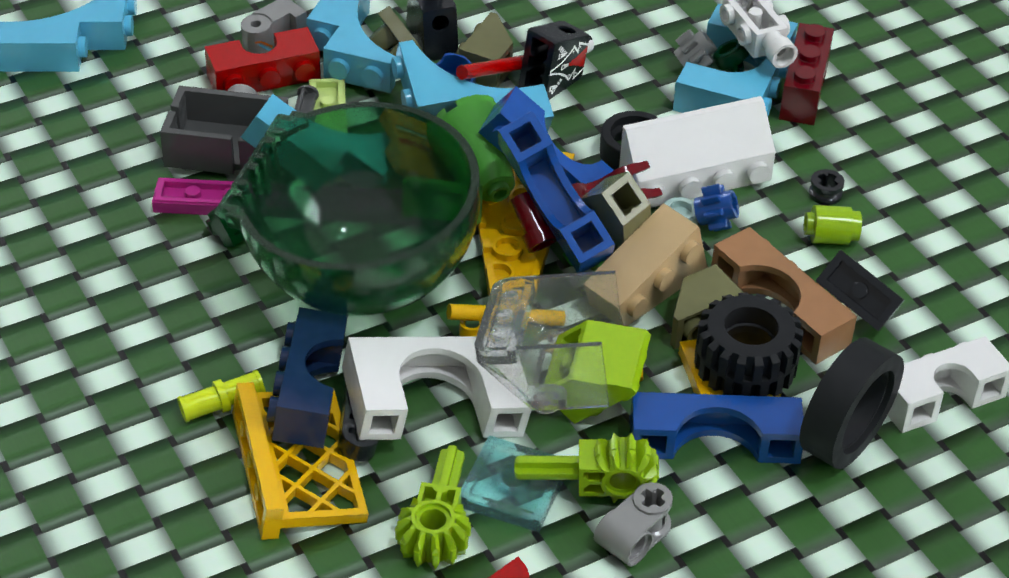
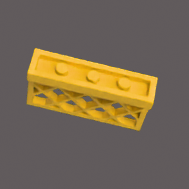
(268, 484)

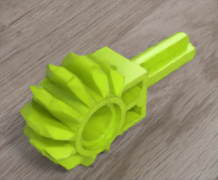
(603, 466)
(436, 522)

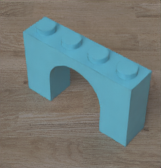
(707, 87)

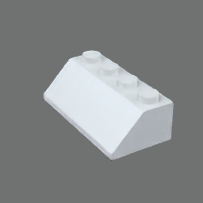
(701, 148)

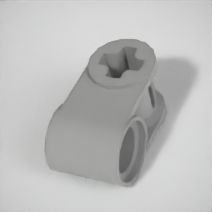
(636, 523)

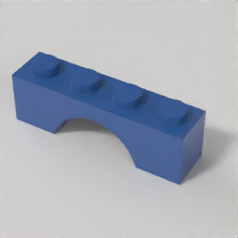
(516, 105)
(568, 217)
(760, 423)

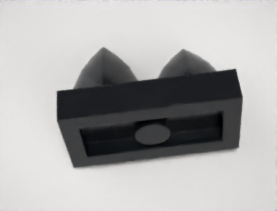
(860, 290)

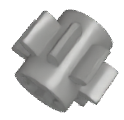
(695, 48)

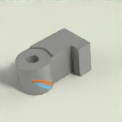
(275, 17)

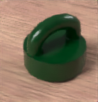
(731, 56)

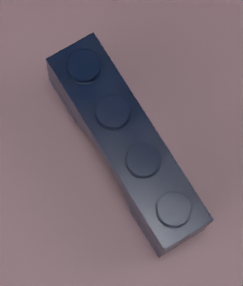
(304, 403)

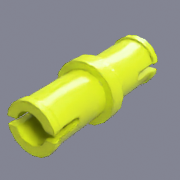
(217, 397)

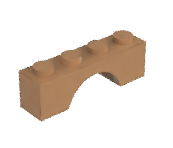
(764, 270)

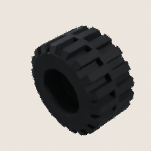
(748, 345)

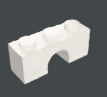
(969, 370)

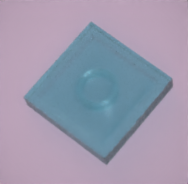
(499, 495)

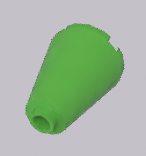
(494, 168)

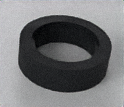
(851, 402)

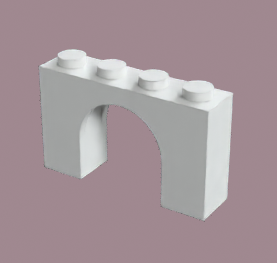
(381, 365)

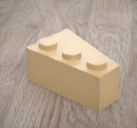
(655, 262)

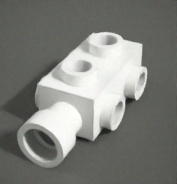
(760, 30)

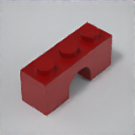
(289, 63)

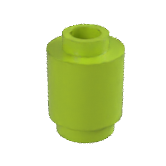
(833, 224)

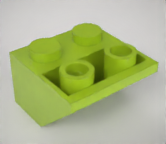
(623, 355)

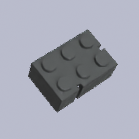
(207, 129)

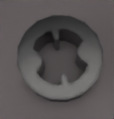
(826, 187)

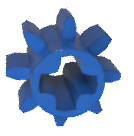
(716, 207)

